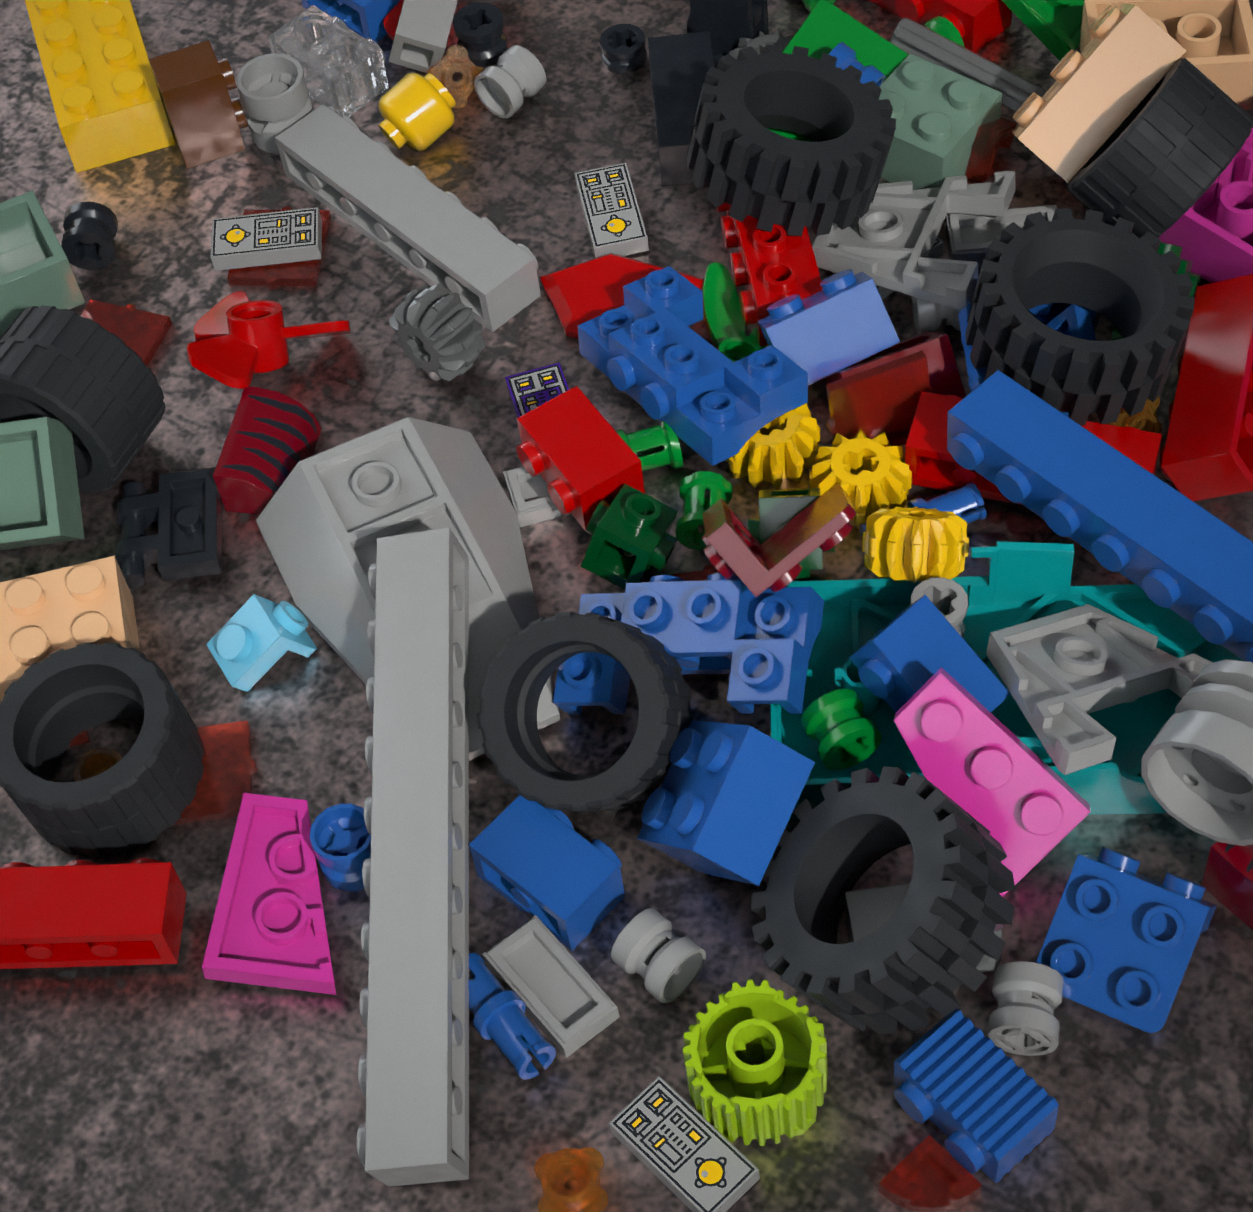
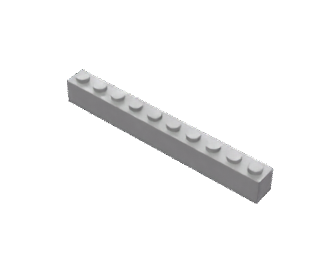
(417, 865)

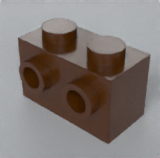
(199, 104)

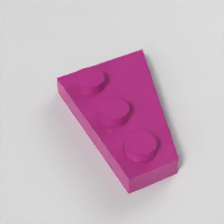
(989, 772)
(270, 903)

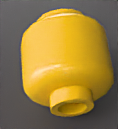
(416, 111)

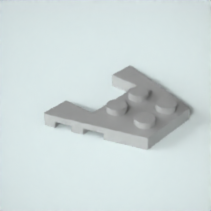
(900, 230)
(1079, 665)

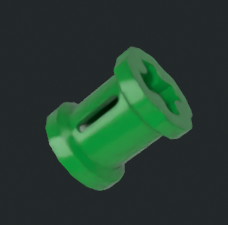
(665, 445)
(692, 493)

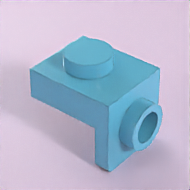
(258, 639)

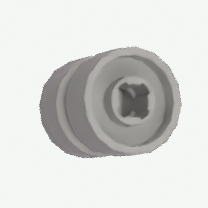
(272, 96)

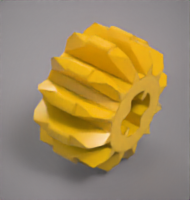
(779, 450)
(867, 470)
(915, 544)

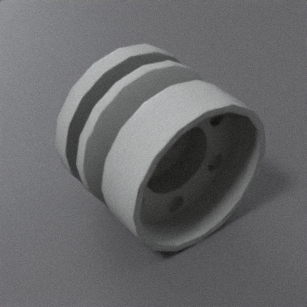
(1205, 755)

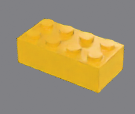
(99, 80)

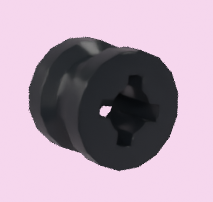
(480, 32)
(89, 235)

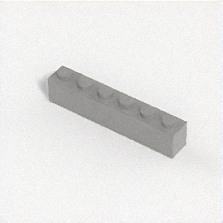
(409, 216)

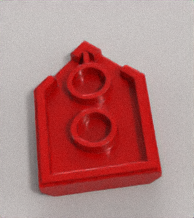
(595, 287)

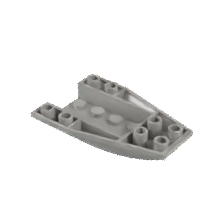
(390, 484)

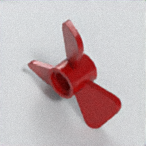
(248, 338)

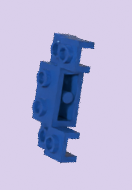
(682, 376)
(708, 630)

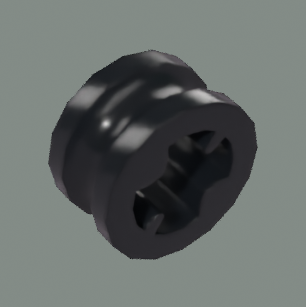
(623, 48)

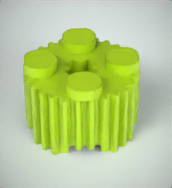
(759, 1098)

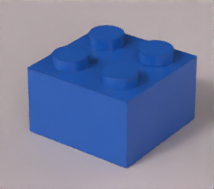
(725, 800)

